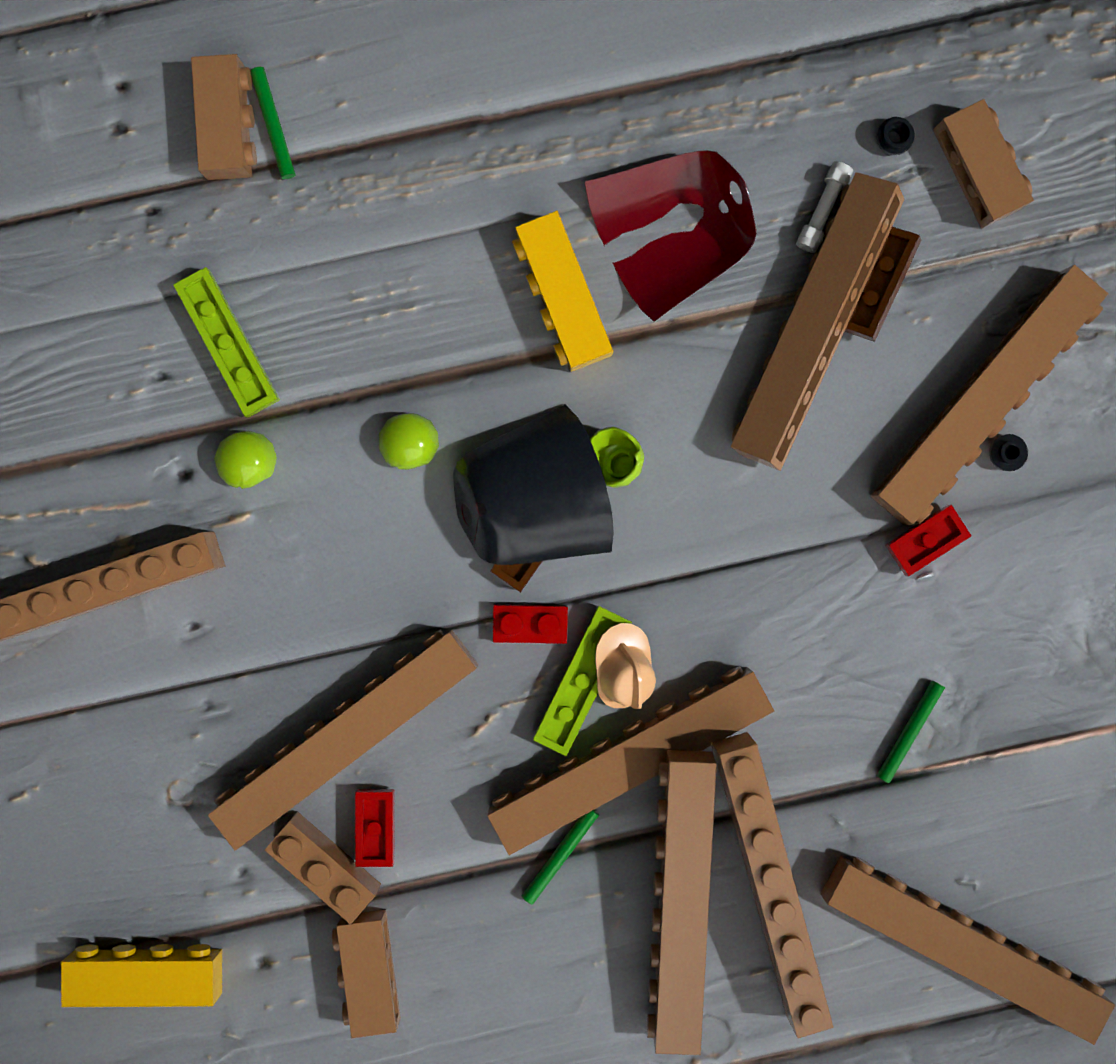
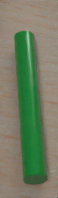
(272, 123)
(910, 731)
(559, 856)

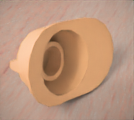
(624, 667)

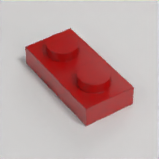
(928, 540)
(530, 624)
(374, 828)

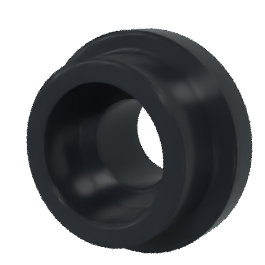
(897, 125)
(997, 452)

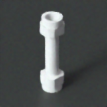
(836, 179)

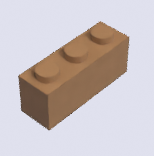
(223, 117)
(983, 163)
(323, 868)
(367, 975)

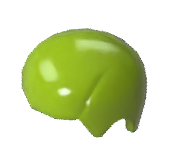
(408, 441)
(618, 456)
(245, 459)

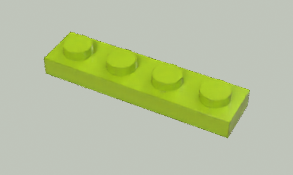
(226, 342)
(576, 688)

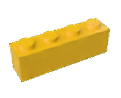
(563, 291)
(141, 976)

